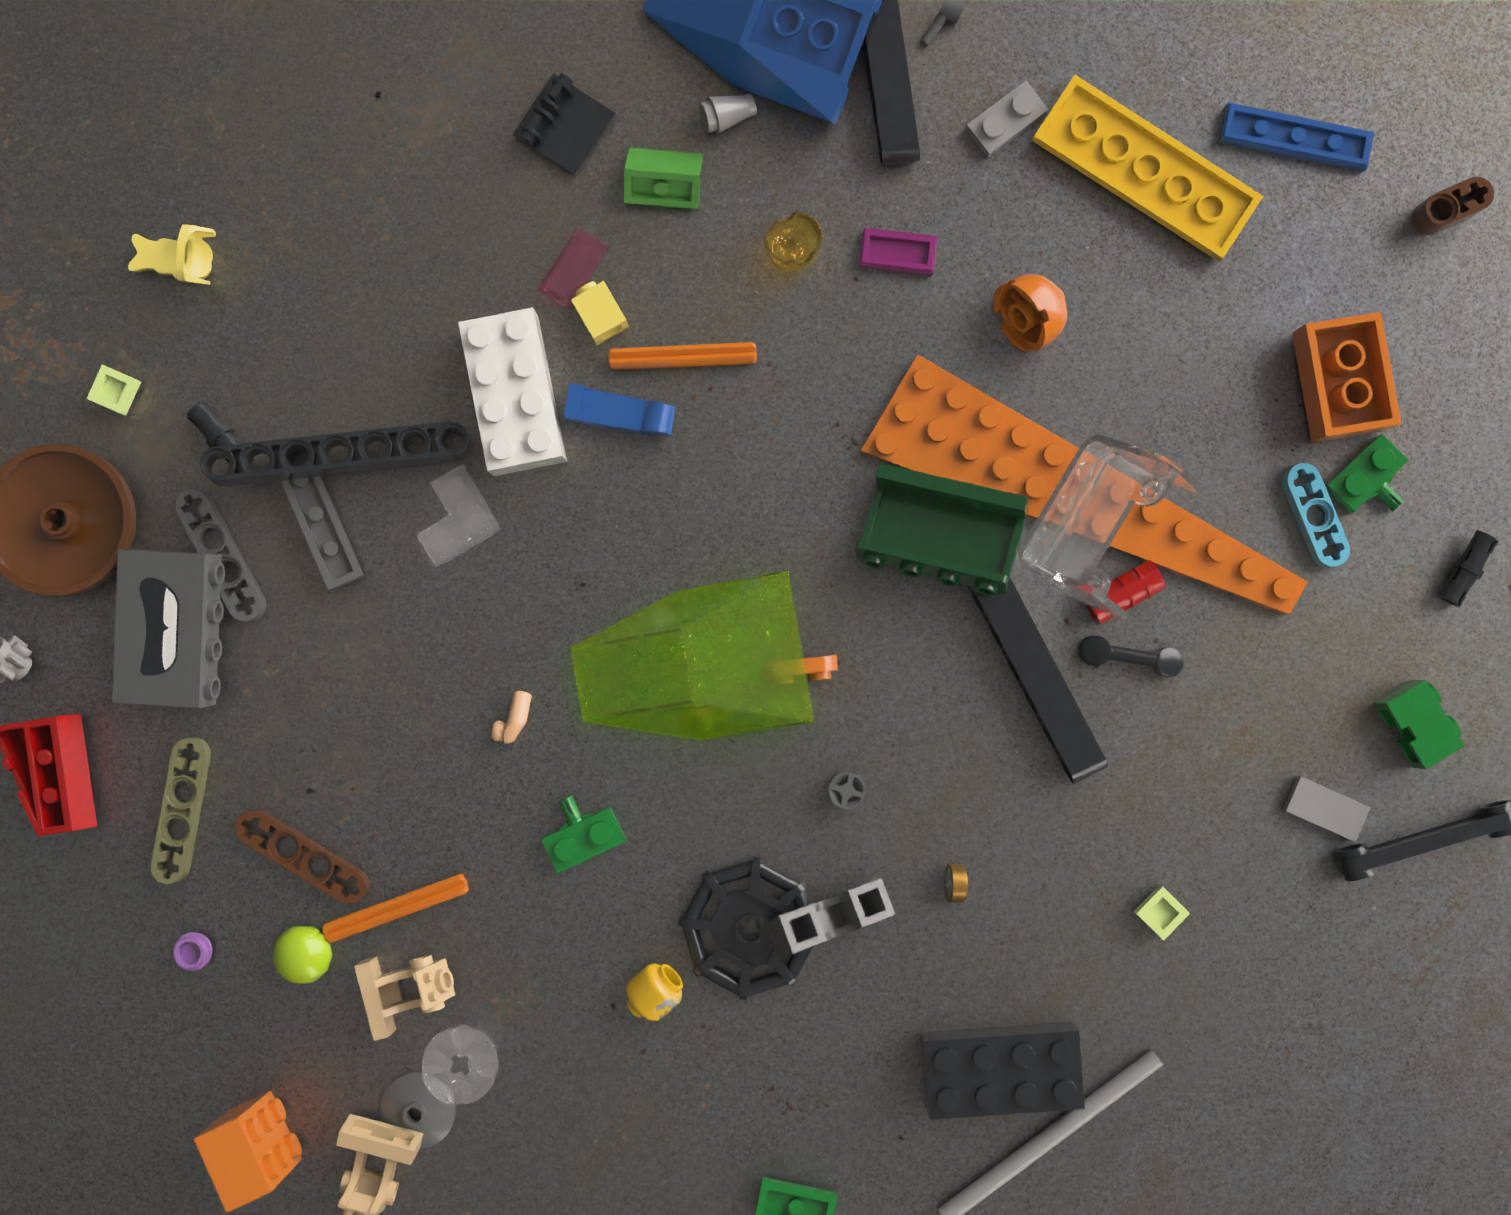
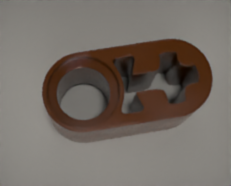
(1447, 203)

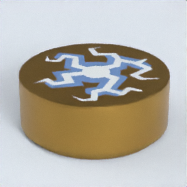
(956, 883)

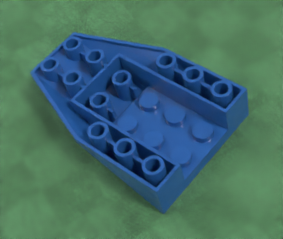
(775, 48)

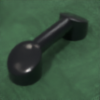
(1097, 651)

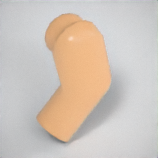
(516, 719)

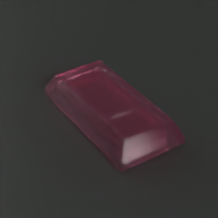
(573, 267)

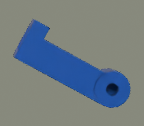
(617, 412)

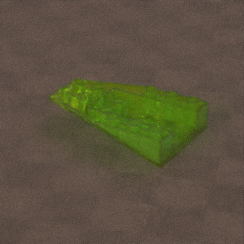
(700, 663)

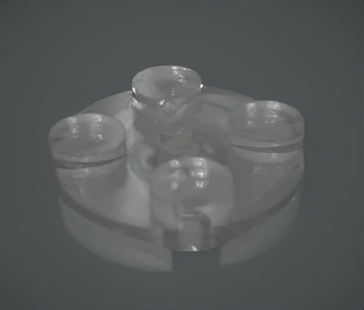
(460, 1087)

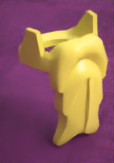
(183, 258)

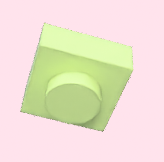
(114, 390)
(1161, 912)

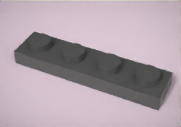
(322, 527)

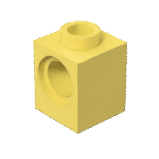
(599, 311)

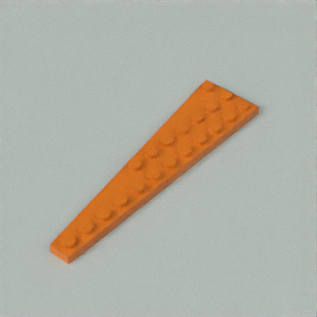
(967, 436)

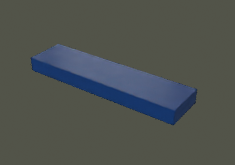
(1296, 137)

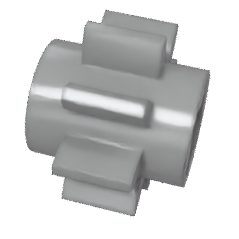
(14, 659)

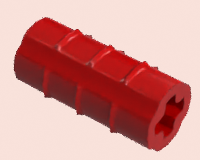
(1131, 589)

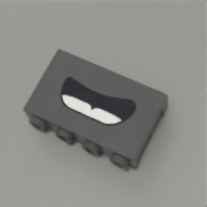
(167, 628)

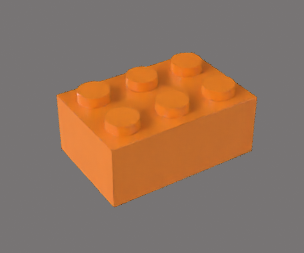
(1346, 377)
(249, 1150)

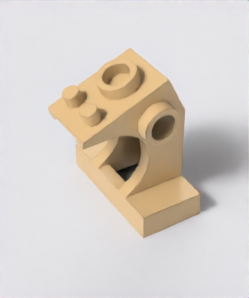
(384, 995)
(365, 1189)

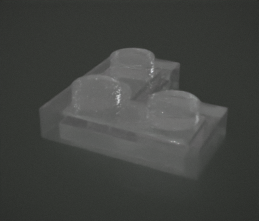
(468, 519)

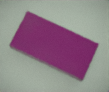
(898, 251)

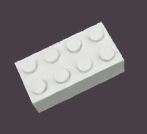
(512, 392)

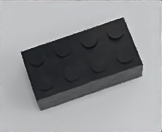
(1002, 1070)

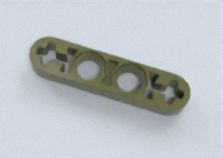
(174, 808)

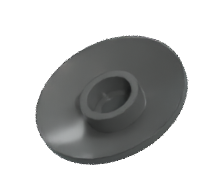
(410, 1092)

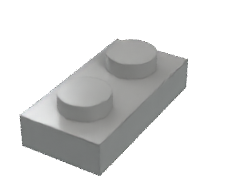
(1006, 119)

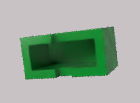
(1421, 721)

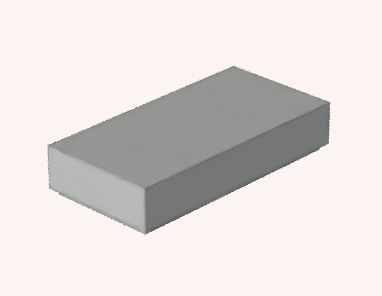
(1326, 808)

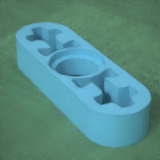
(1317, 486)

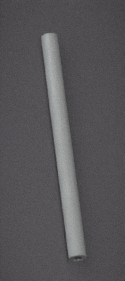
(1052, 1135)

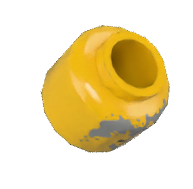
(654, 992)

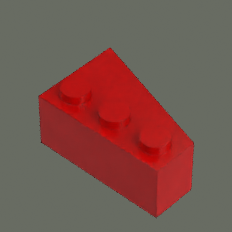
(51, 772)

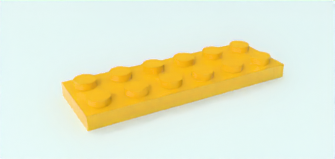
(1147, 168)

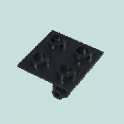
(564, 123)

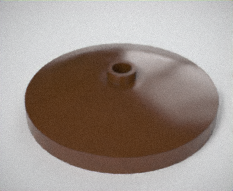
(37, 494)

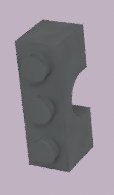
(829, 918)

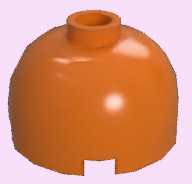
(1032, 311)

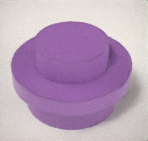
(192, 951)

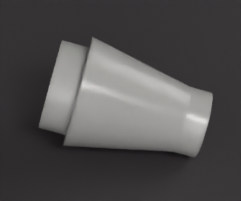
(725, 111)

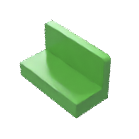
(662, 178)

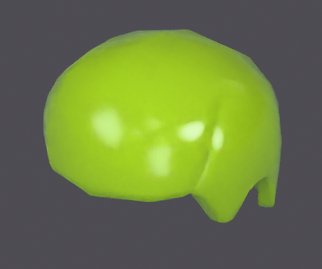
(301, 954)

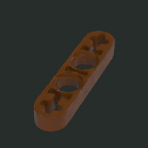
(305, 851)

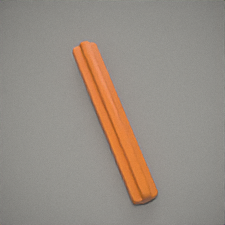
(682, 356)
(395, 908)

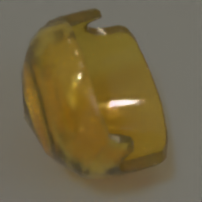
(794, 242)

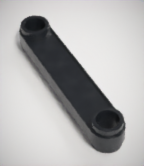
(1359, 861)

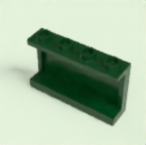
(943, 529)

